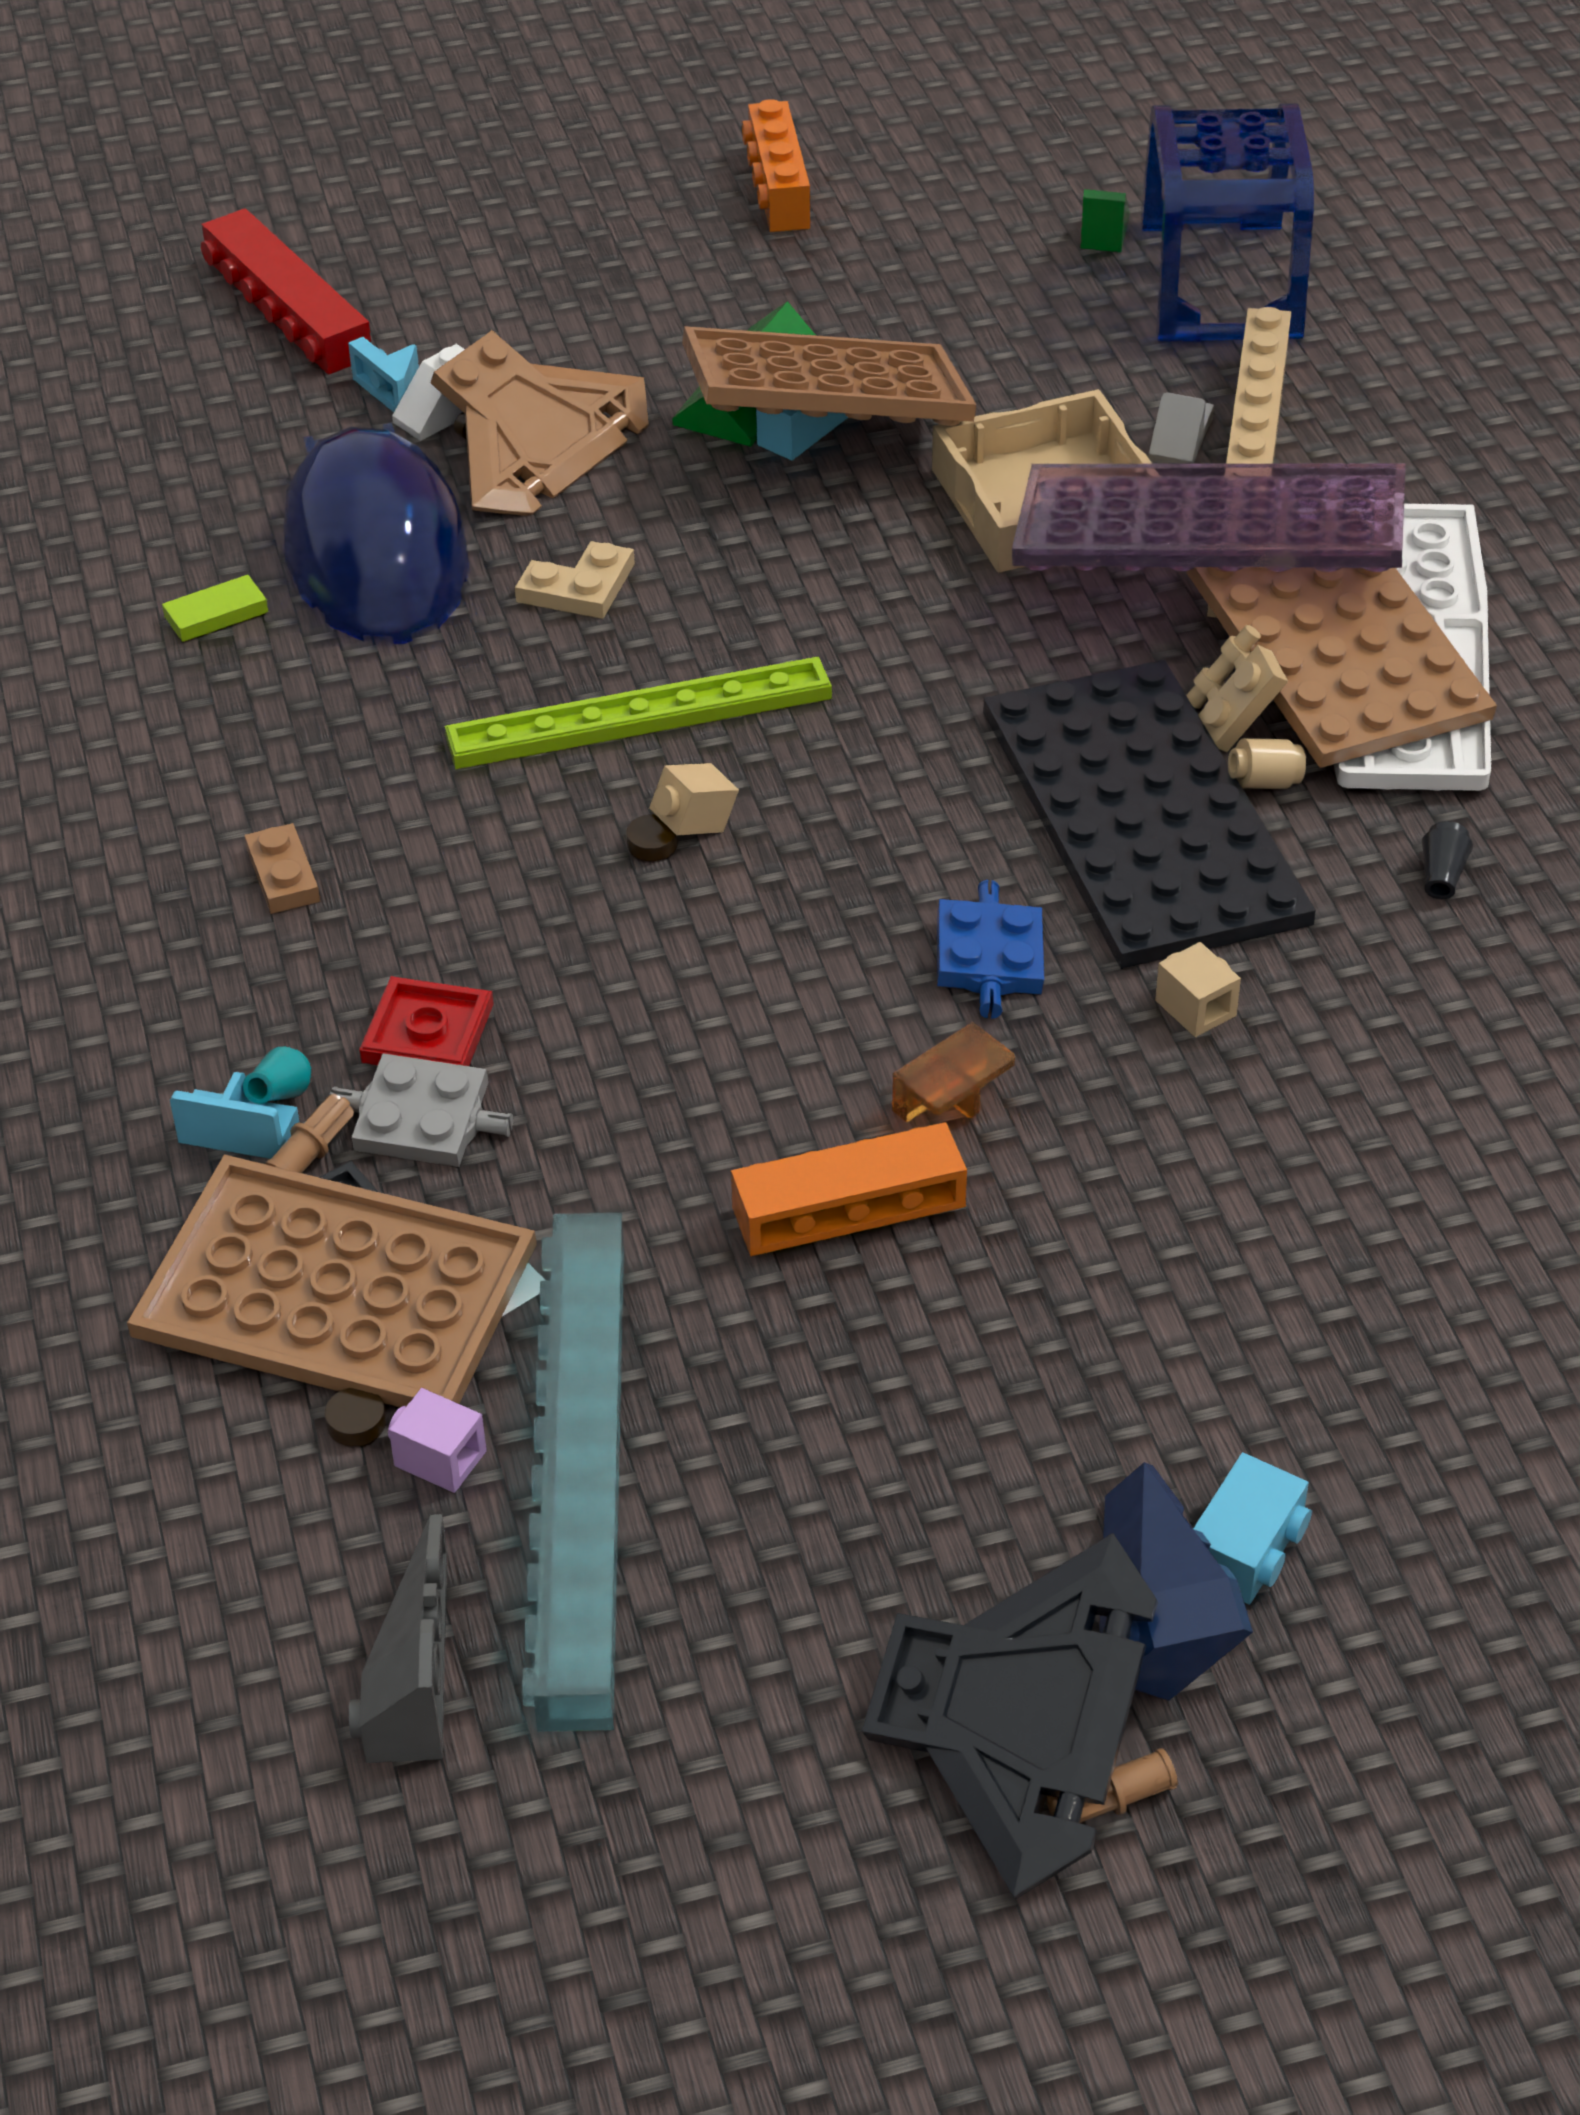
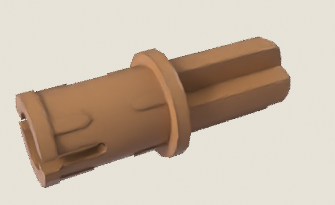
(312, 1137)
(1130, 1784)

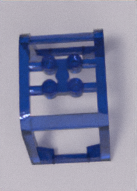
(1227, 142)

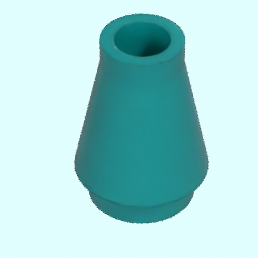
(279, 1076)

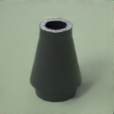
(1445, 856)

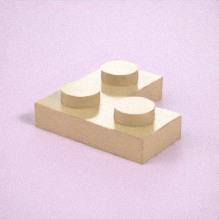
(578, 590)

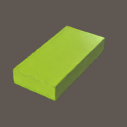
(215, 608)

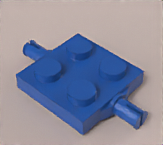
(990, 948)

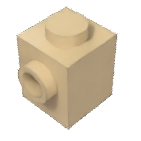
(694, 798)
(1197, 989)

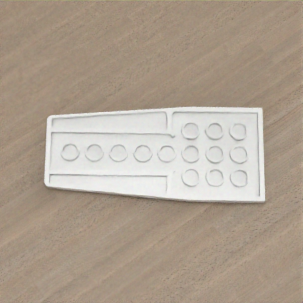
(1448, 577)

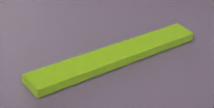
(637, 712)

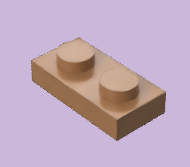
(282, 868)

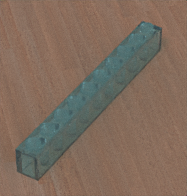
(578, 1477)

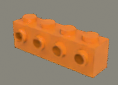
(777, 165)
(847, 1185)

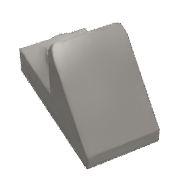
(1180, 429)

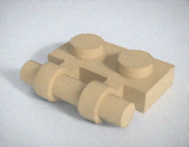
(1244, 695)

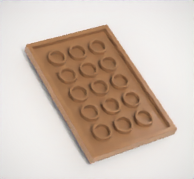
(827, 375)
(1356, 654)
(333, 1284)

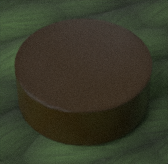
(650, 838)
(355, 1417)

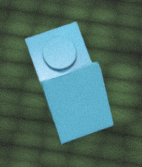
(383, 374)

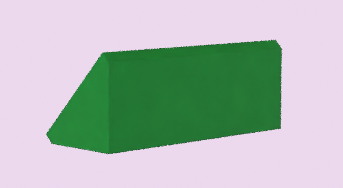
(737, 425)

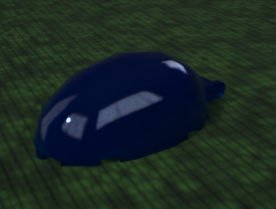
(374, 534)

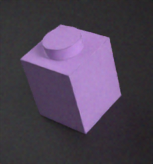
(437, 1439)

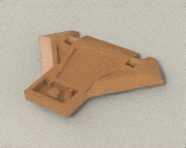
(535, 422)

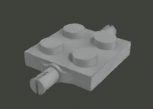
(422, 1110)

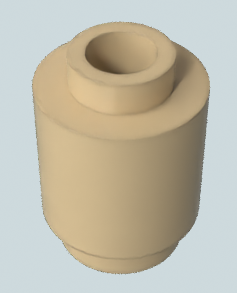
(1267, 763)

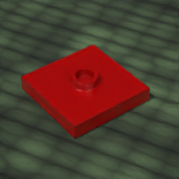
(427, 1022)

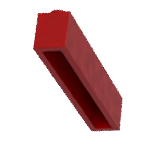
(284, 288)

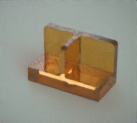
(950, 1074)

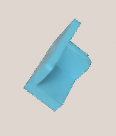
(232, 1121)

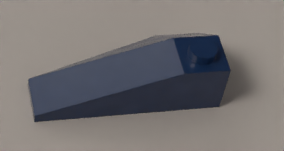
(1198, 1600)

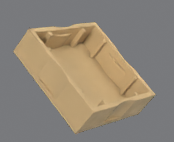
(990, 460)

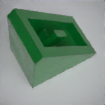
(1104, 220)

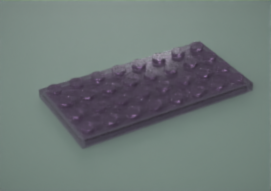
(1212, 516)

